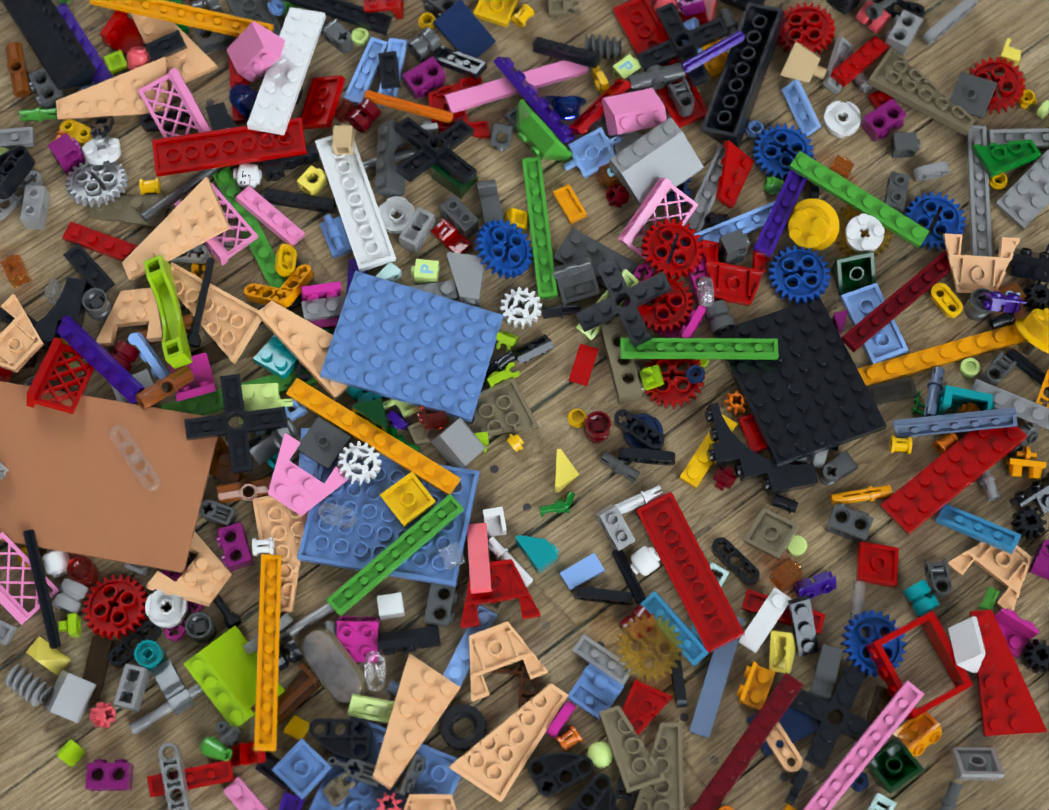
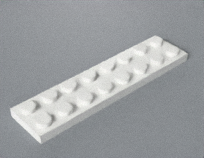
(286, 75)
(356, 206)

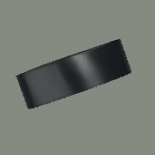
(13, 169)
(346, 743)
(553, 766)
(601, 798)

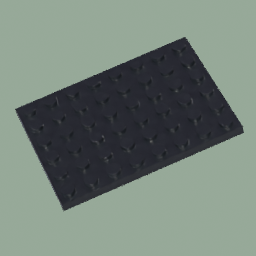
(812, 391)

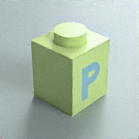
(626, 67)
(425, 271)

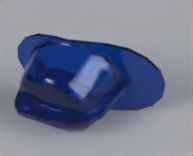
(243, 99)
(567, 107)

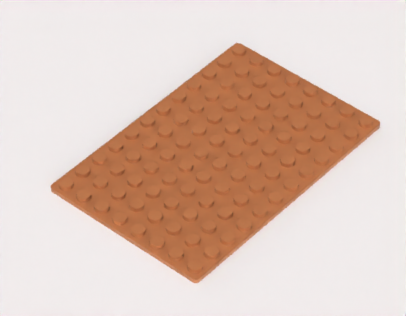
(82, 493)

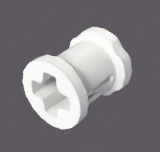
(257, 549)

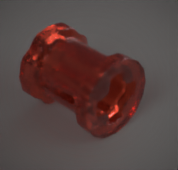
(344, 110)

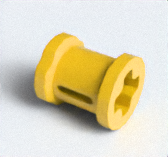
(522, 15)
(150, 186)
(900, 444)

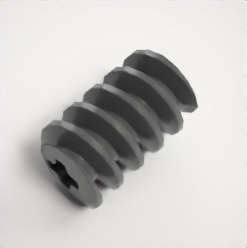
(604, 47)

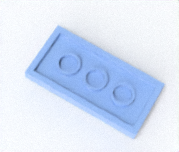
(887, 342)

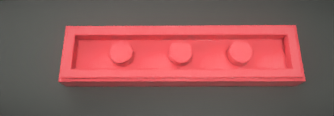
(479, 558)

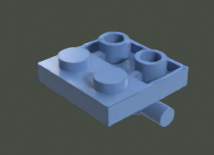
(335, 236)
(595, 691)

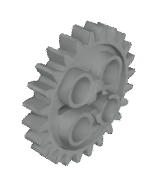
(88, 191)

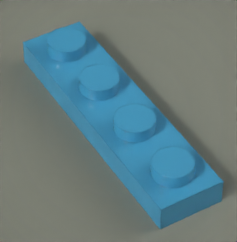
(978, 528)
(692, 647)

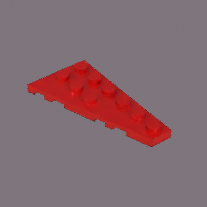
(1002, 691)

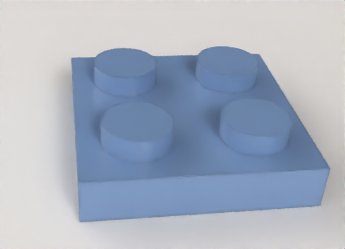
(302, 768)

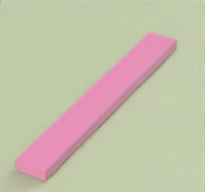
(504, 88)
(865, 748)

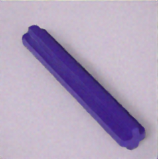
(713, 51)

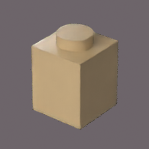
(343, 139)

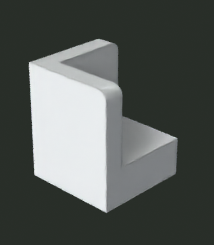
(495, 521)
(390, 606)

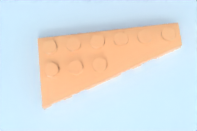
(189, 62)
(117, 95)
(186, 227)
(224, 316)
(303, 340)
(287, 528)
(416, 710)
(505, 750)

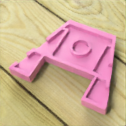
(297, 487)

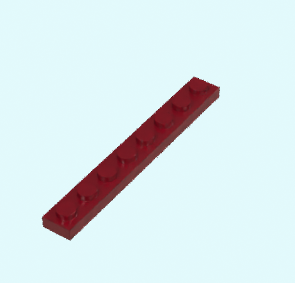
(897, 303)
(749, 744)

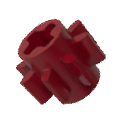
(617, 196)
(724, 478)

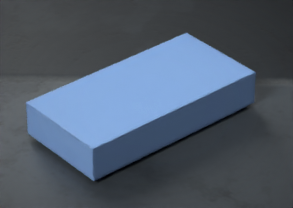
(582, 572)

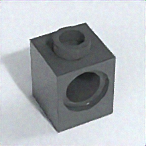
(505, 128)
(904, 145)

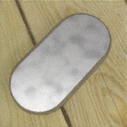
(333, 665)

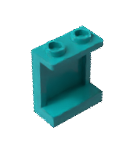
(954, 397)

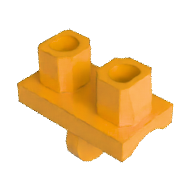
(1034, 467)

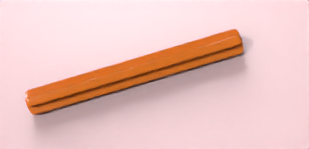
(409, 106)

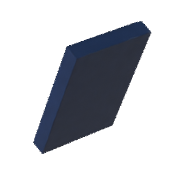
(464, 30)
(794, 724)

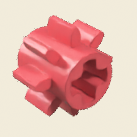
(102, 715)
(387, 799)

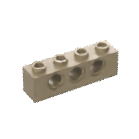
(624, 391)

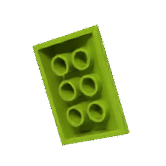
(228, 676)

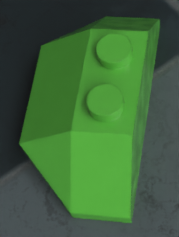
(538, 135)

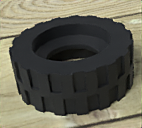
(449, 719)

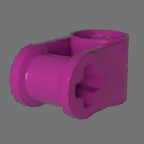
(1040, 563)

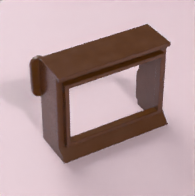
(295, 694)

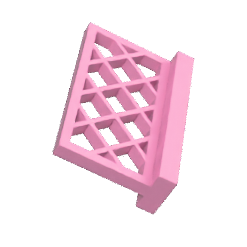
(187, 101)
(648, 208)
(215, 247)
(6, 599)

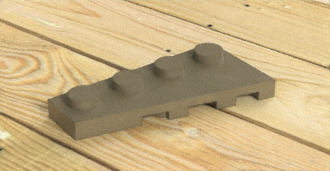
(129, 210)
(629, 752)

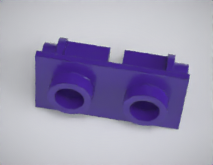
(1009, 302)
(824, 583)

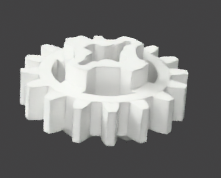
(517, 315)
(362, 455)

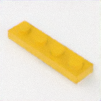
(699, 462)

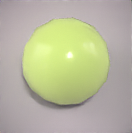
(600, 754)

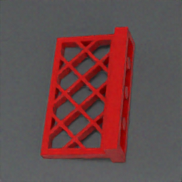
(45, 375)

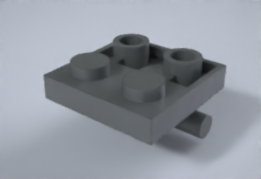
(577, 280)

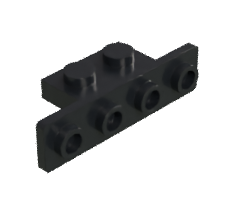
(1030, 264)
(1038, 491)
(408, 640)

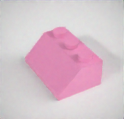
(255, 51)
(633, 111)

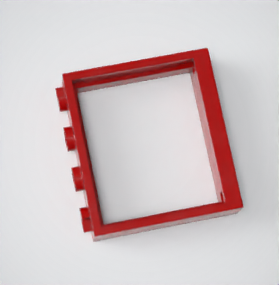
(943, 649)

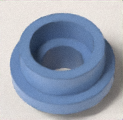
(276, 7)
(755, 124)

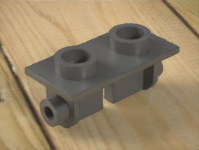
(1032, 435)
(229, 734)
(406, 783)

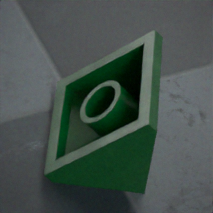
(449, 182)
(854, 272)
(373, 412)
(894, 766)

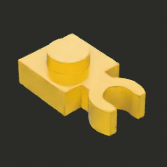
(601, 83)

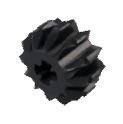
(1036, 290)
(1036, 525)
(1033, 659)

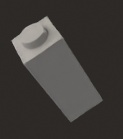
(467, 276)

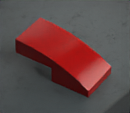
(450, 238)
(583, 364)
(244, 754)

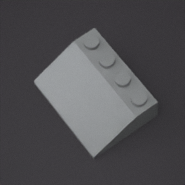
(656, 155)

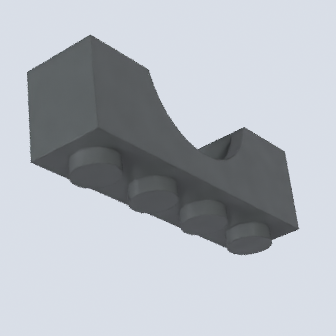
(388, 181)

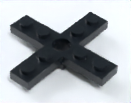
(676, 31)
(428, 156)
(619, 291)
(237, 437)
(818, 709)

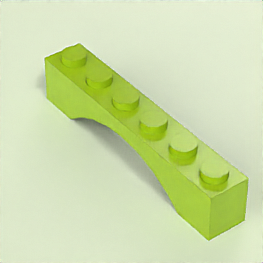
(174, 340)

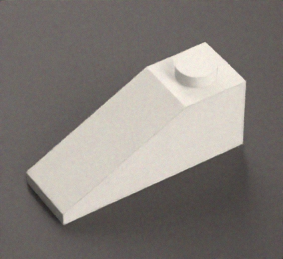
(764, 620)

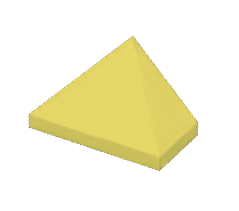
(564, 471)
(781, 651)
(49, 658)

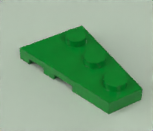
(1004, 157)

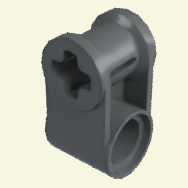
(337, 36)
(681, 94)
(999, 368)
(840, 467)
(938, 573)

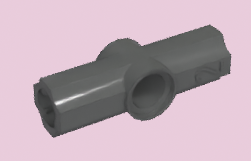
(656, 77)

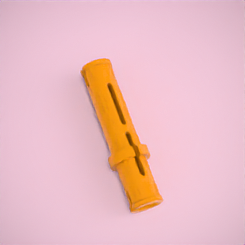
(870, 494)

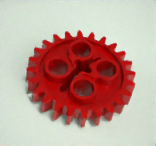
(806, 28)
(1011, 79)
(655, 243)
(679, 293)
(672, 394)
(99, 601)

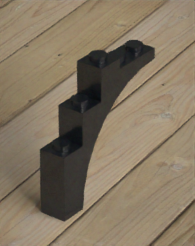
(273, 168)
(67, 305)
(751, 465)

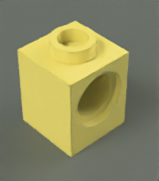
(312, 188)

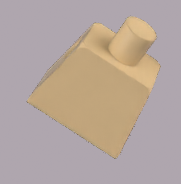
(802, 64)

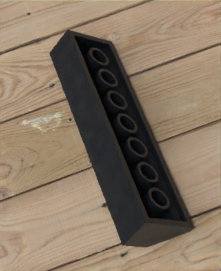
(52, 42)
(743, 74)

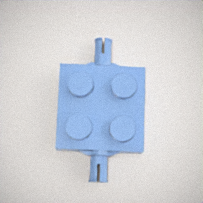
(592, 152)

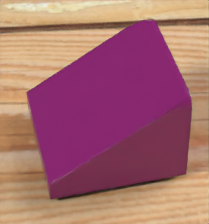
(839, 320)

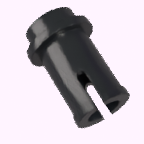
(713, 219)
(1001, 320)
(785, 503)

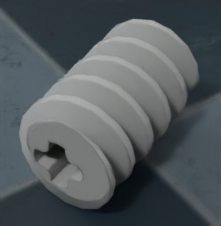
(27, 686)

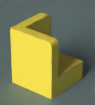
(1010, 53)

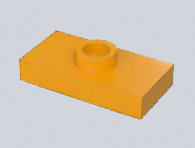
(569, 204)

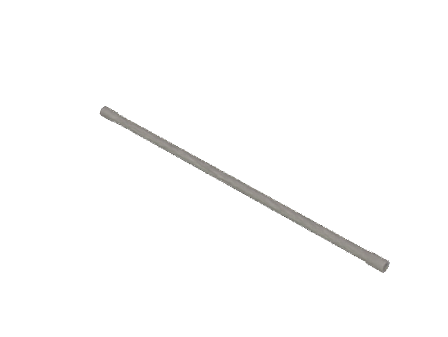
(147, 720)

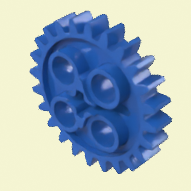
(792, 140)
(918, 213)
(503, 249)
(795, 259)
(856, 642)

